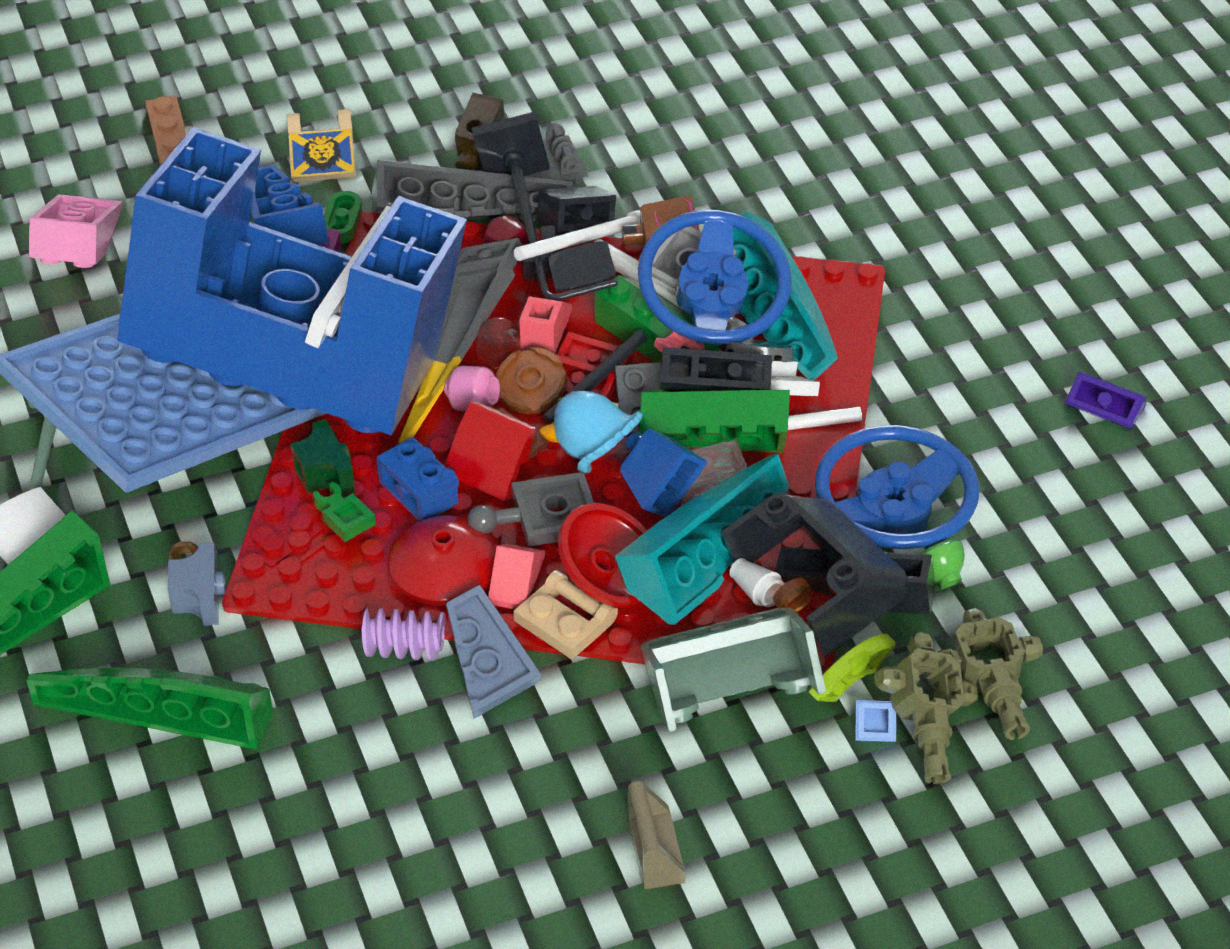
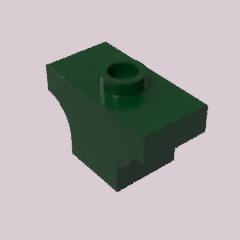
(323, 460)

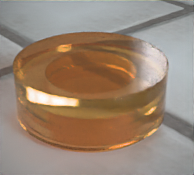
(793, 594)

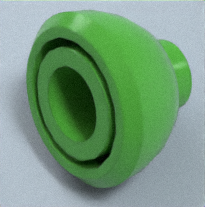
(947, 562)

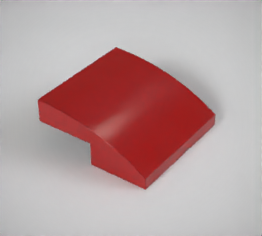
(581, 356)
(489, 449)

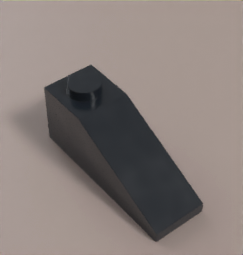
(713, 370)

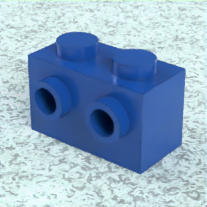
(418, 479)

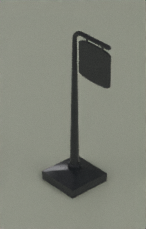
(517, 149)

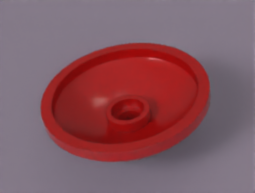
(588, 550)
(441, 559)

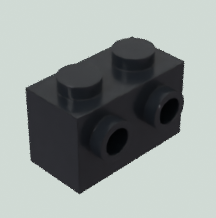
(575, 208)

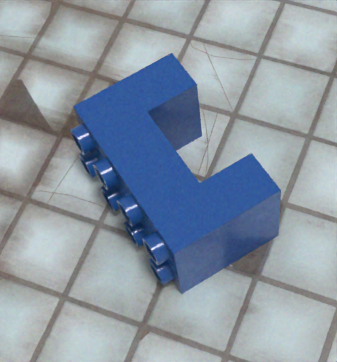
(243, 296)

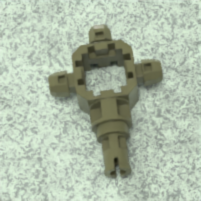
(998, 679)
(929, 717)

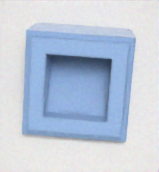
(875, 721)

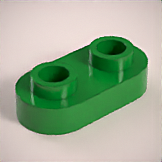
(343, 214)

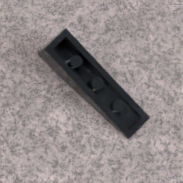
(815, 564)

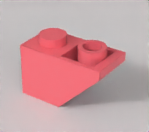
(543, 323)

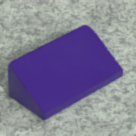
(1105, 400)

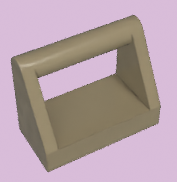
(654, 838)

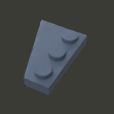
(488, 652)

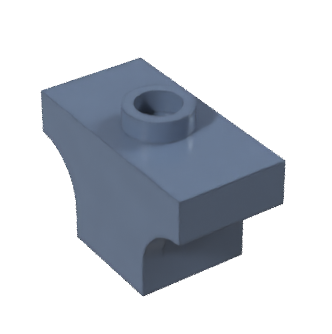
(196, 584)

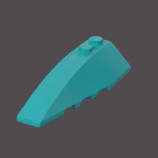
(801, 321)
(685, 553)

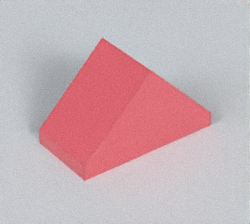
(514, 574)

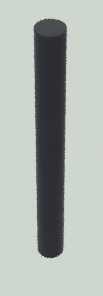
(604, 368)

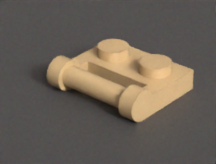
(558, 623)

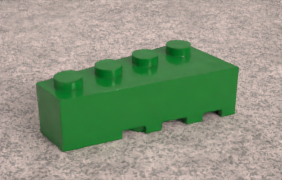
(713, 417)
(50, 579)

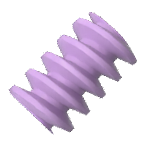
(403, 635)

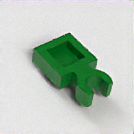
(344, 515)

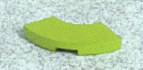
(853, 666)

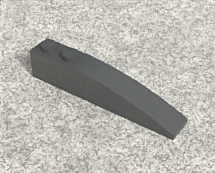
(454, 190)

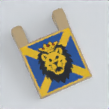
(321, 152)

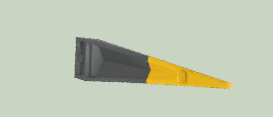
(477, 287)

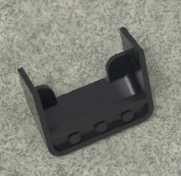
(863, 575)

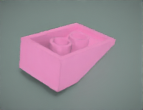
(73, 230)

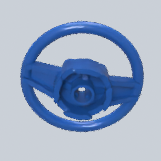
(714, 268)
(898, 500)

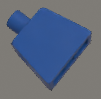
(659, 470)

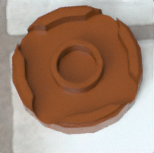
(531, 380)

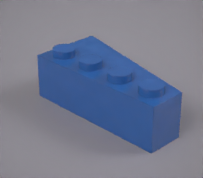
(285, 209)

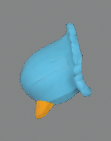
(588, 426)

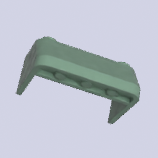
(730, 660)

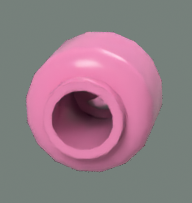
(471, 384)

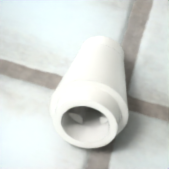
(756, 581)

